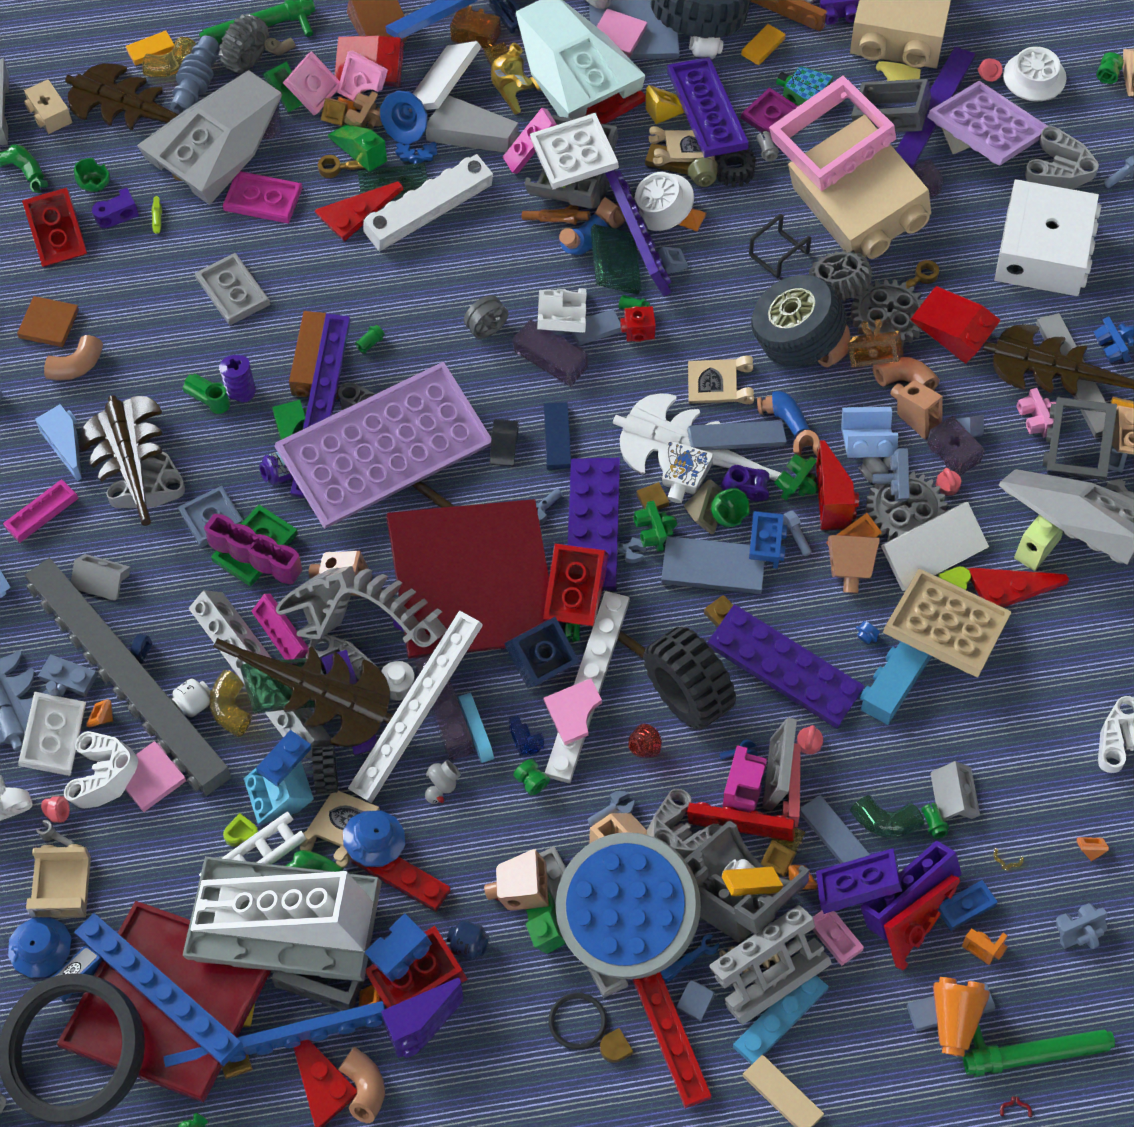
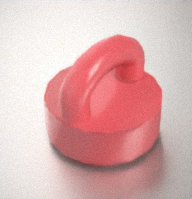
(990, 70)
(949, 482)
(810, 740)
(56, 809)

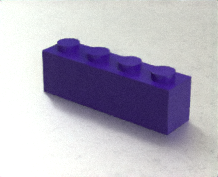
(916, 880)

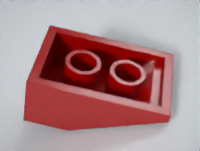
(379, 49)
(55, 227)
(955, 322)
(835, 491)
(575, 584)
(423, 974)

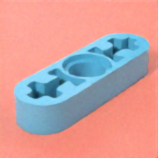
(475, 727)

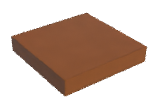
(48, 321)

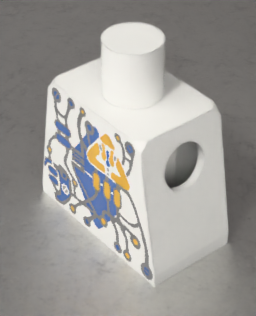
(684, 469)

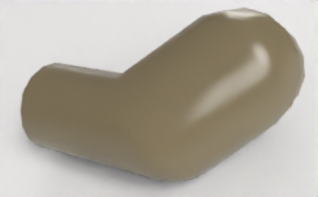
(277, 47)

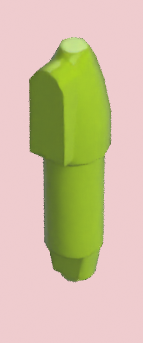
(156, 211)

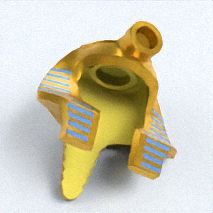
(509, 76)

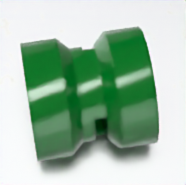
(1109, 69)
(531, 777)

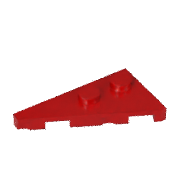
(349, 214)
(1011, 586)
(916, 921)
(324, 1085)

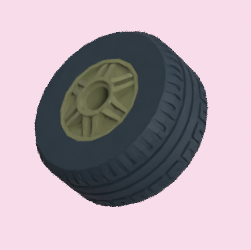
(799, 320)

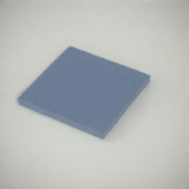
(657, 40)

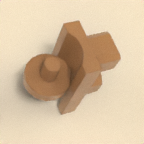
(368, 113)

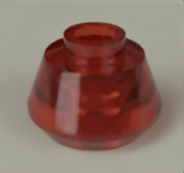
(645, 741)

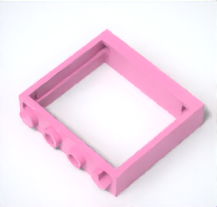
(812, 110)

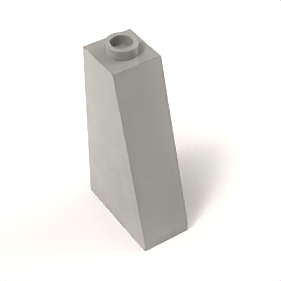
(470, 126)

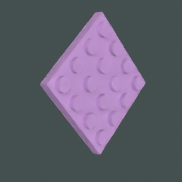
(988, 122)

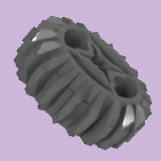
(243, 43)
(845, 271)

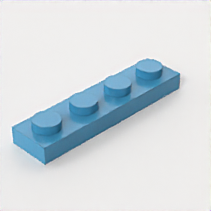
(779, 1019)

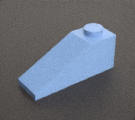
(60, 432)

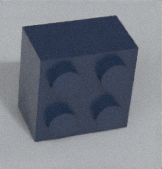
(541, 652)

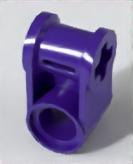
(748, 481)

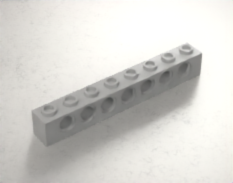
(223, 622)

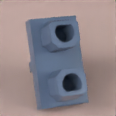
(1084, 929)

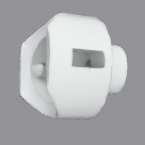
(399, 678)

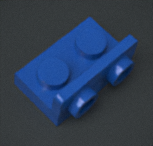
(766, 538)

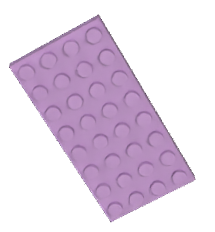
(383, 444)

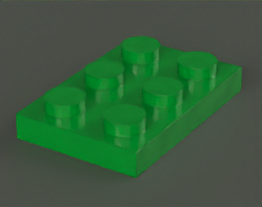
(263, 523)

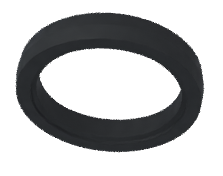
(16, 1027)

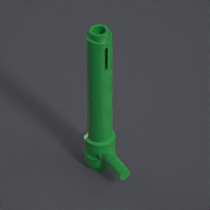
(289, 10)
(995, 1058)

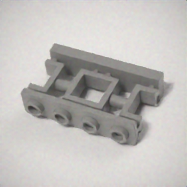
(779, 978)

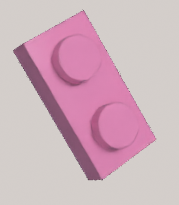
(836, 936)

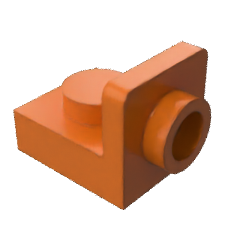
(982, 947)

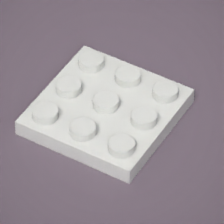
(574, 151)

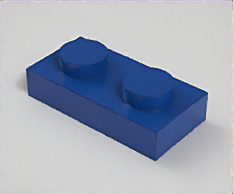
(283, 758)
(967, 905)

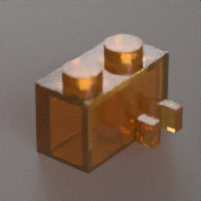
(475, 26)
(876, 347)

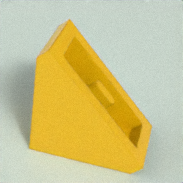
(662, 104)

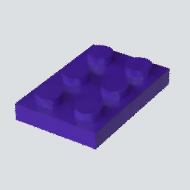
(858, 881)

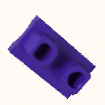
(838, 9)

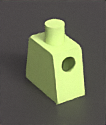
(1043, 536)

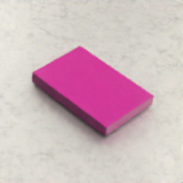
(262, 197)

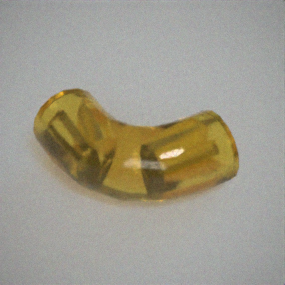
(169, 63)
(224, 706)

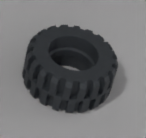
(689, 677)

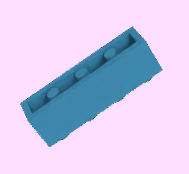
(893, 682)

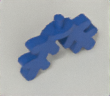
(409, 155)

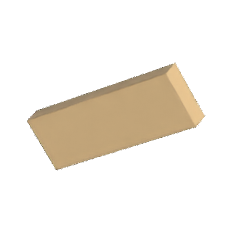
(782, 1093)

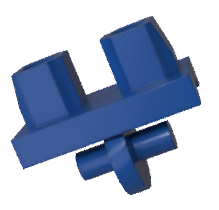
(1118, 349)

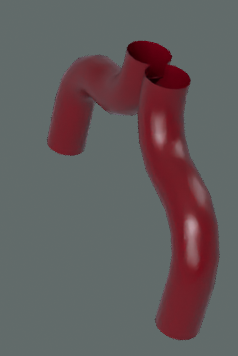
(1018, 1102)

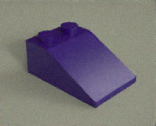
(420, 1017)

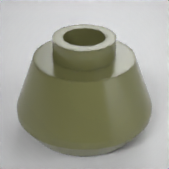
(703, 171)

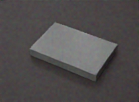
(232, 289)
(779, 764)

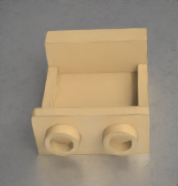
(60, 882)

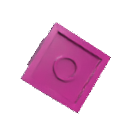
(744, 781)

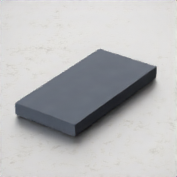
(711, 565)

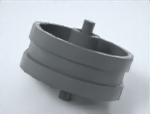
(486, 317)

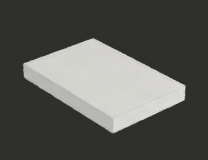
(52, 733)

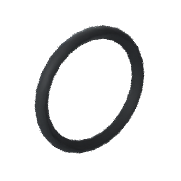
(559, 1039)

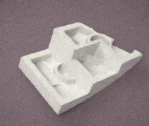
(562, 310)

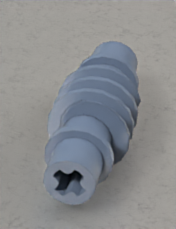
(194, 74)

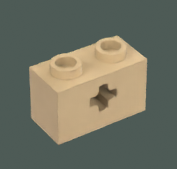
(47, 106)

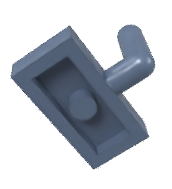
(899, 480)
(66, 675)

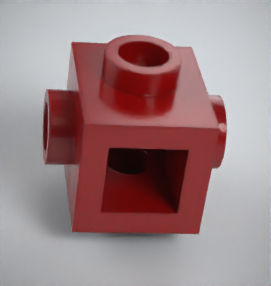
(638, 323)

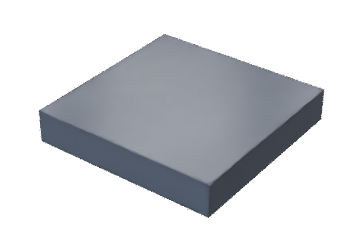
(199, 511)

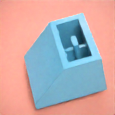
(272, 801)

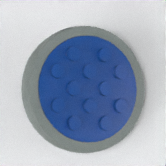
(628, 905)

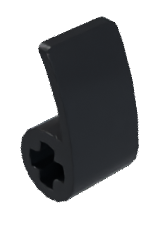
(504, 442)

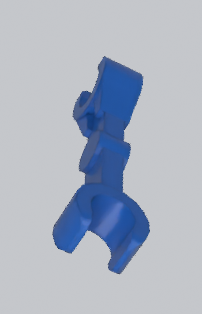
(671, 971)

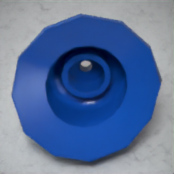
(398, 119)
(373, 848)
(47, 954)

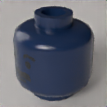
(468, 940)

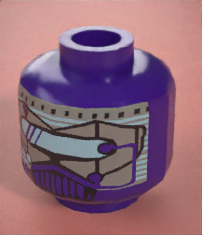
(274, 469)

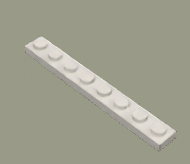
(594, 666)
(415, 706)

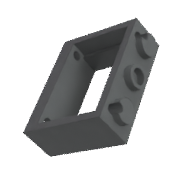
(898, 92)
(1053, 438)
(317, 991)

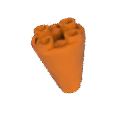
(958, 1013)

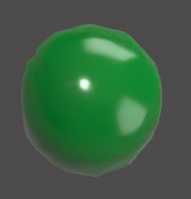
(90, 175)
(730, 507)

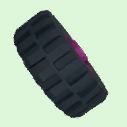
(702, 17)

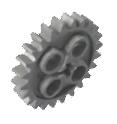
(885, 512)

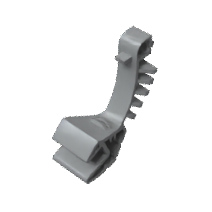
(327, 598)

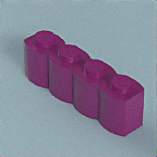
(253, 548)

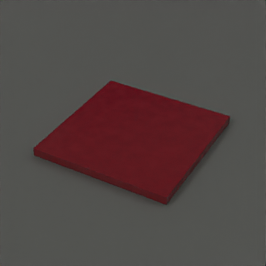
(473, 562)
(218, 988)

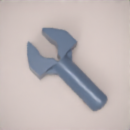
(1128, 169)
(546, 503)
(793, 526)
(627, 548)
(615, 798)

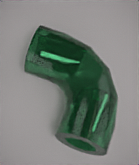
(887, 823)

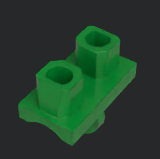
(790, 484)
(659, 526)

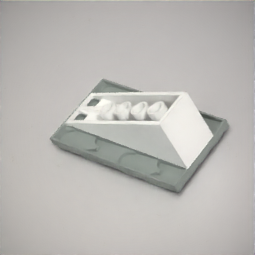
(283, 918)

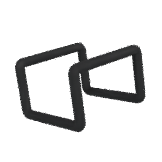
(780, 217)

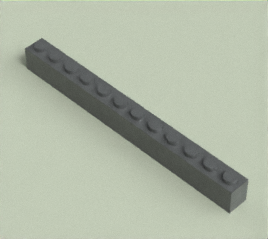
(128, 677)

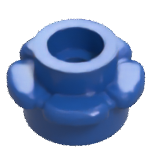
(867, 632)

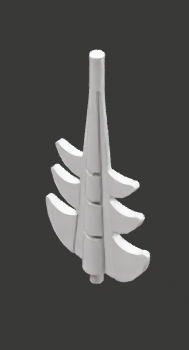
(649, 431)

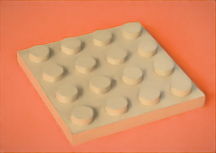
(947, 622)

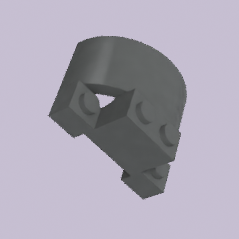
(583, 193)
(735, 914)

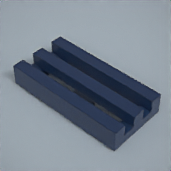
(511, 26)

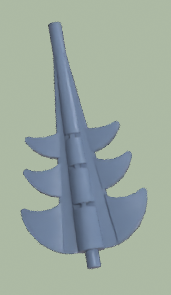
(14, 711)

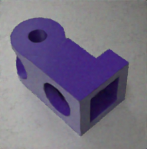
(115, 210)

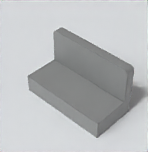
(98, 576)
(955, 791)

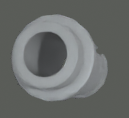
(767, 147)

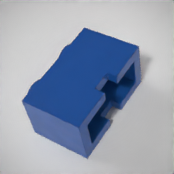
(399, 949)

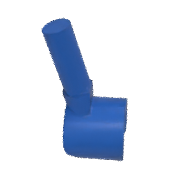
(746, 743)

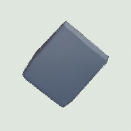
(672, 259)
(695, 1000)

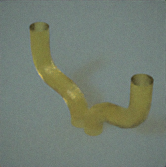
(1003, 863)

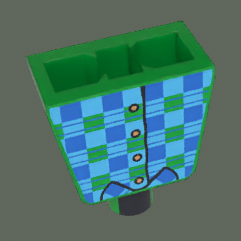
(803, 84)

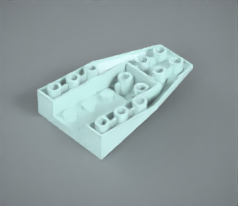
(574, 58)

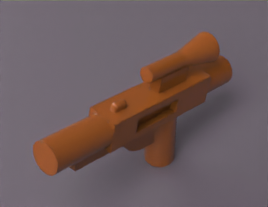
(569, 215)

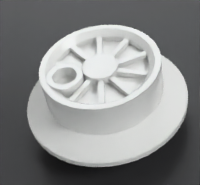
(1035, 74)
(664, 200)

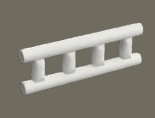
(259, 838)

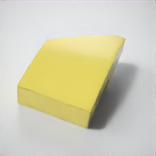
(898, 71)

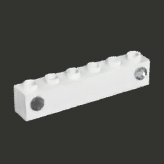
(427, 202)

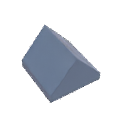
(973, 425)
(1117, 460)

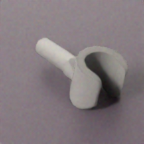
(52, 834)

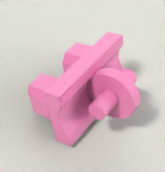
(1040, 411)

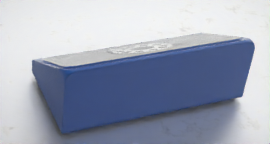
(83, 962)

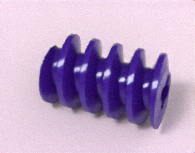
(237, 378)

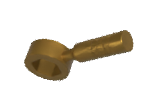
(331, 159)
(919, 277)

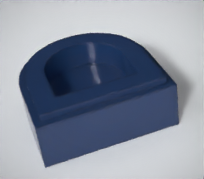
(141, 646)

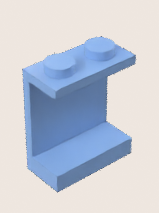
(868, 432)

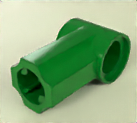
(207, 392)

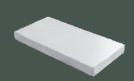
(445, 73)
(935, 544)

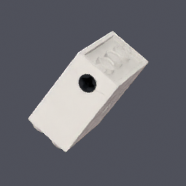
(1048, 238)

